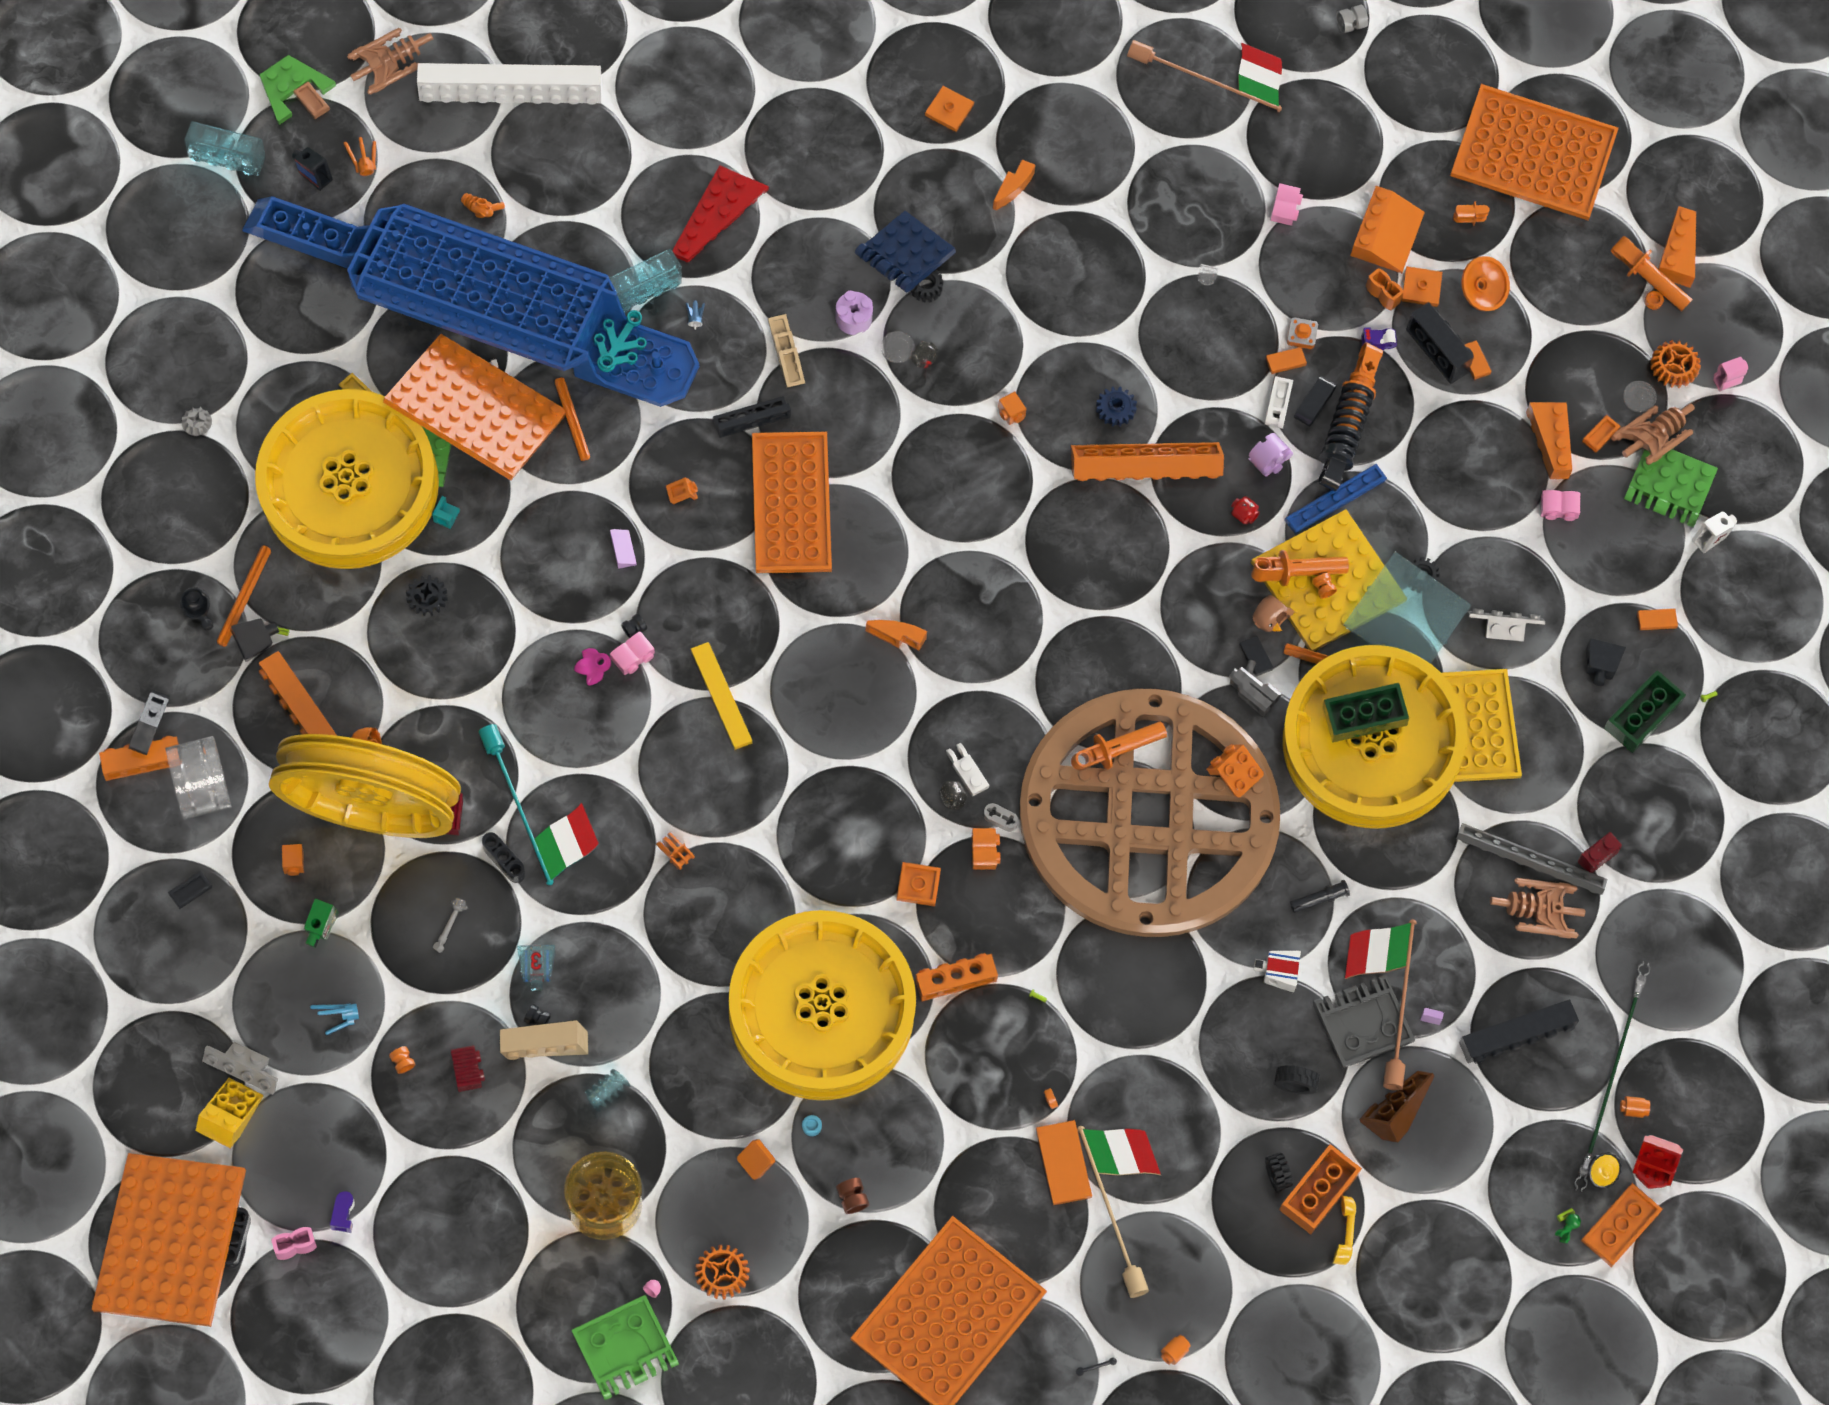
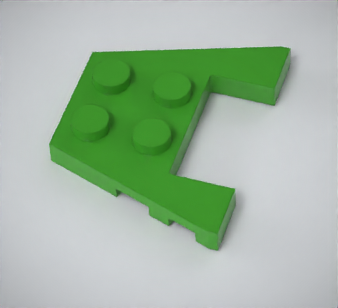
(285, 77)

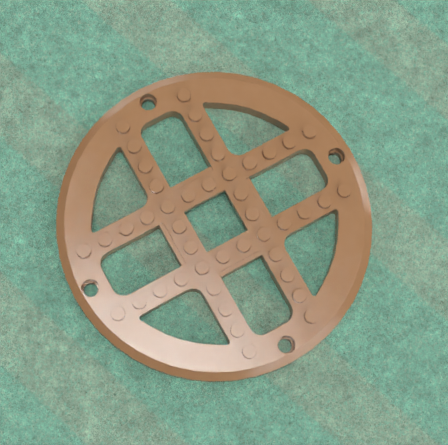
(1115, 908)

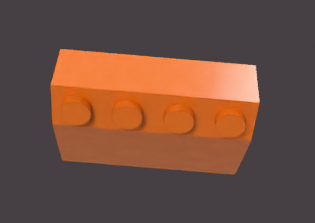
(1387, 230)

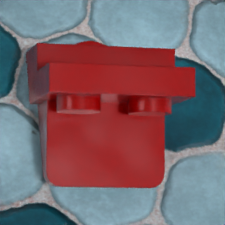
(1657, 1162)

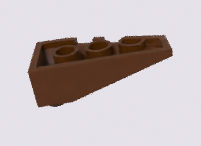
(1396, 1113)

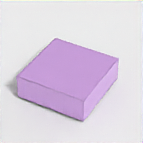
(1431, 1016)

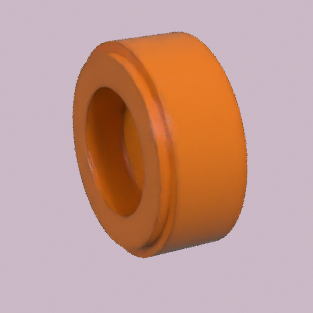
(1654, 300)
(1051, 1100)

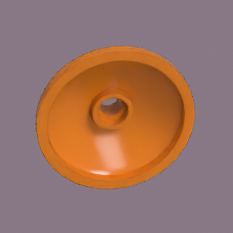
(1492, 280)

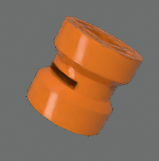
(1324, 585)
(402, 1060)

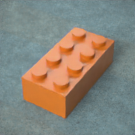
(1320, 1189)

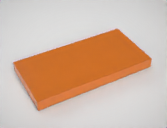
(1063, 1162)
(1621, 1225)

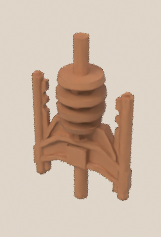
(384, 61)
(1655, 435)
(1546, 907)

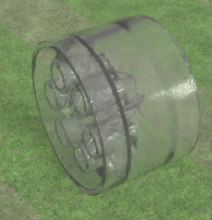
(198, 777)

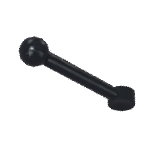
(1080, 1371)

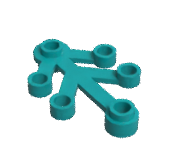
(618, 344)

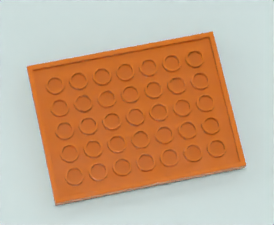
(1534, 152)
(475, 406)
(169, 1240)
(948, 1315)

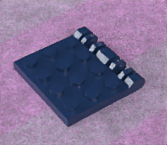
(906, 251)

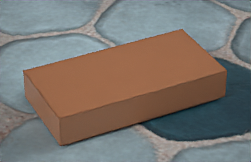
(311, 100)

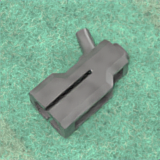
(1252, 691)

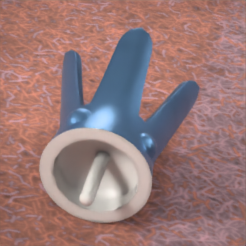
(695, 315)

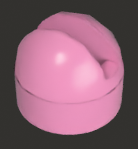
(652, 1288)

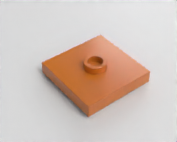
(949, 108)
(1422, 286)
(918, 884)

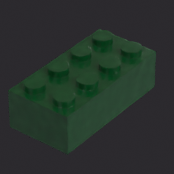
(1644, 711)
(1365, 712)

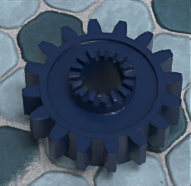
(1112, 415)

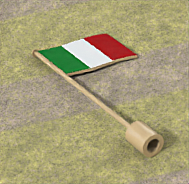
(1121, 1154)

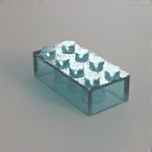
(225, 148)
(647, 279)

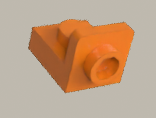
(681, 490)

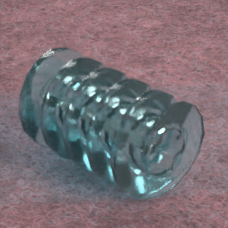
(606, 1088)

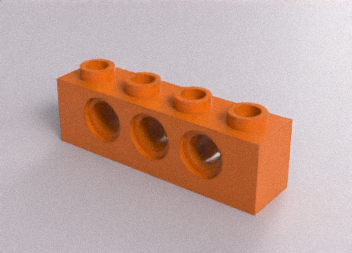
(949, 985)

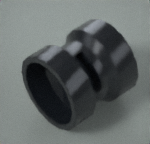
(634, 625)
(536, 1016)

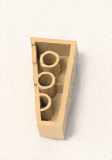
(544, 1040)

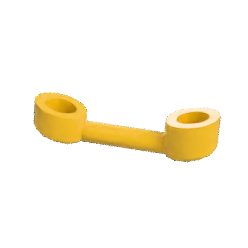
(1344, 1252)

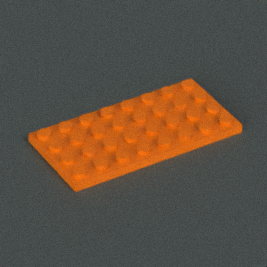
(791, 502)

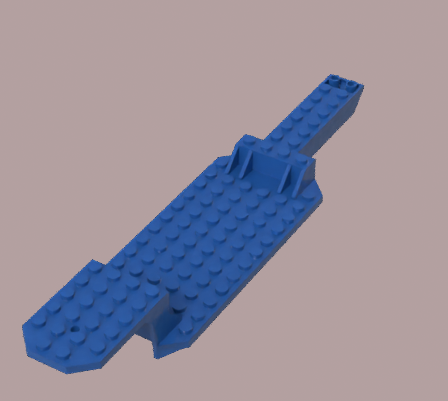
(485, 292)

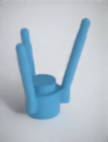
(348, 1011)

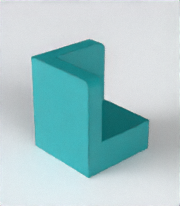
(445, 513)

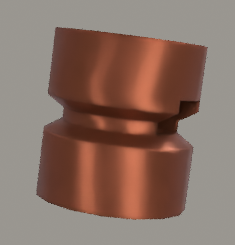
(852, 1195)

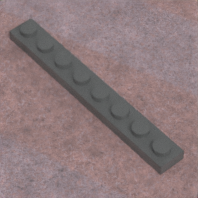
(1532, 859)

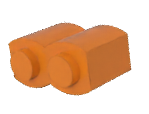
(1382, 287)
(984, 848)

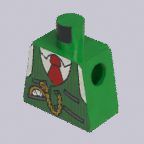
(323, 915)

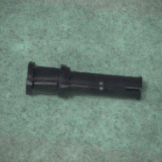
(1329, 894)

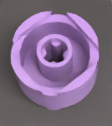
(854, 312)
(1270, 455)

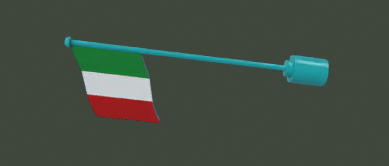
(562, 841)

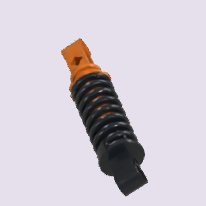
(1349, 418)

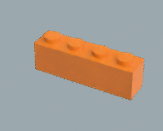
(126, 762)

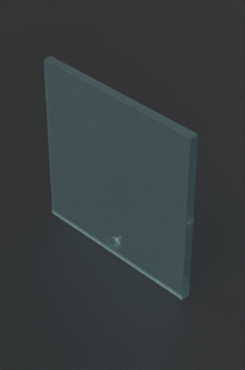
(1407, 610)

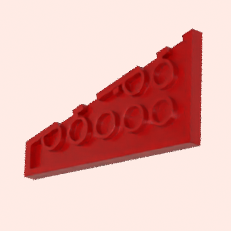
(718, 208)

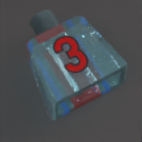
(536, 964)

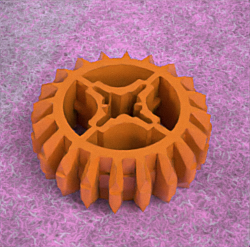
(1673, 370)
(729, 1277)

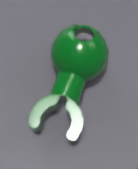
(1572, 1222)

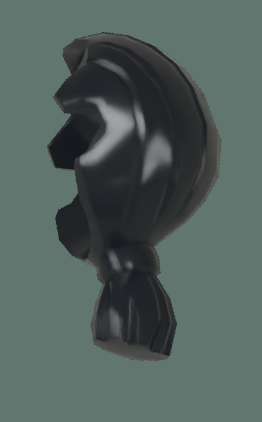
(195, 605)

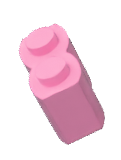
(1285, 204)
(1730, 373)
(1560, 505)
(632, 653)
(299, 1241)

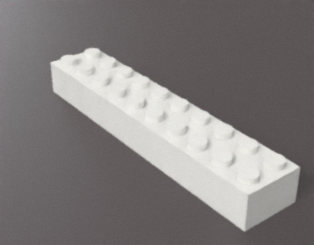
(509, 83)

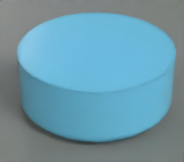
(811, 1125)

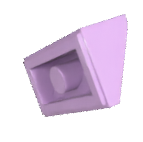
(623, 548)

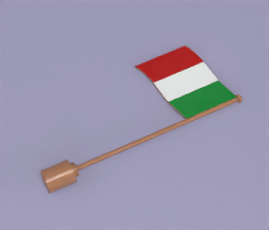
(1257, 75)
(1384, 952)

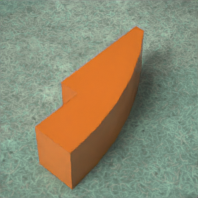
(1014, 184)
(897, 632)

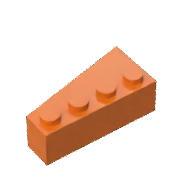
(1679, 251)
(1553, 439)

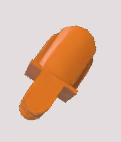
(1470, 213)
(673, 849)

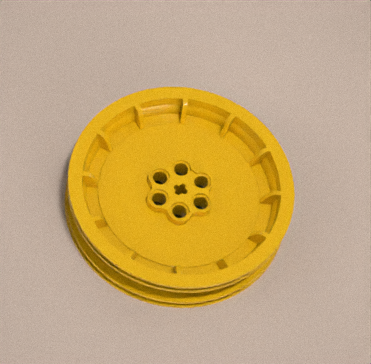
(367, 523)
(365, 785)
(1391, 785)
(795, 1050)

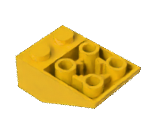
(228, 1112)

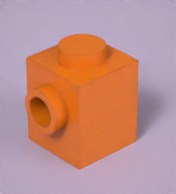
(1011, 408)

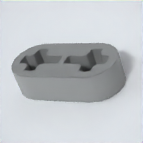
(997, 819)

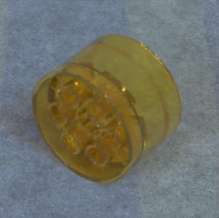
(593, 1167)

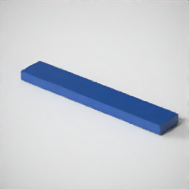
(1335, 499)

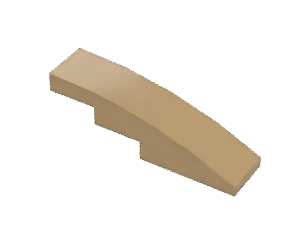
(786, 351)

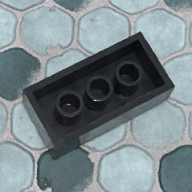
(1440, 342)

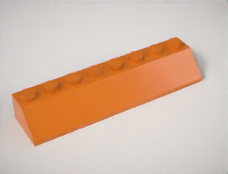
(1147, 461)

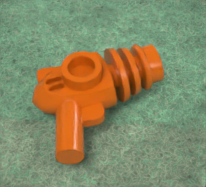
(480, 205)

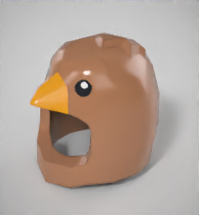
(1271, 614)

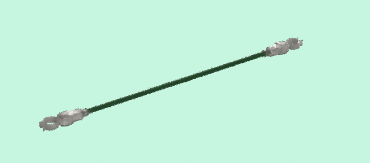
(1640, 983)

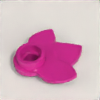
(590, 665)

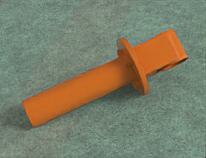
(1639, 263)
(1282, 568)
(1103, 752)

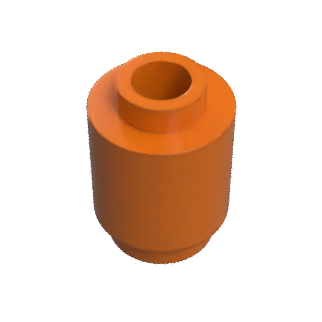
(1635, 1107)
(1175, 1350)

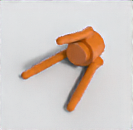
(365, 165)

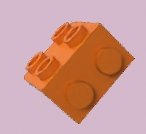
(1236, 769)

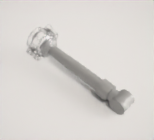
(458, 905)

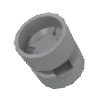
(1352, 18)

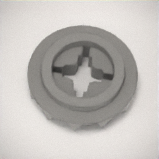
(201, 427)

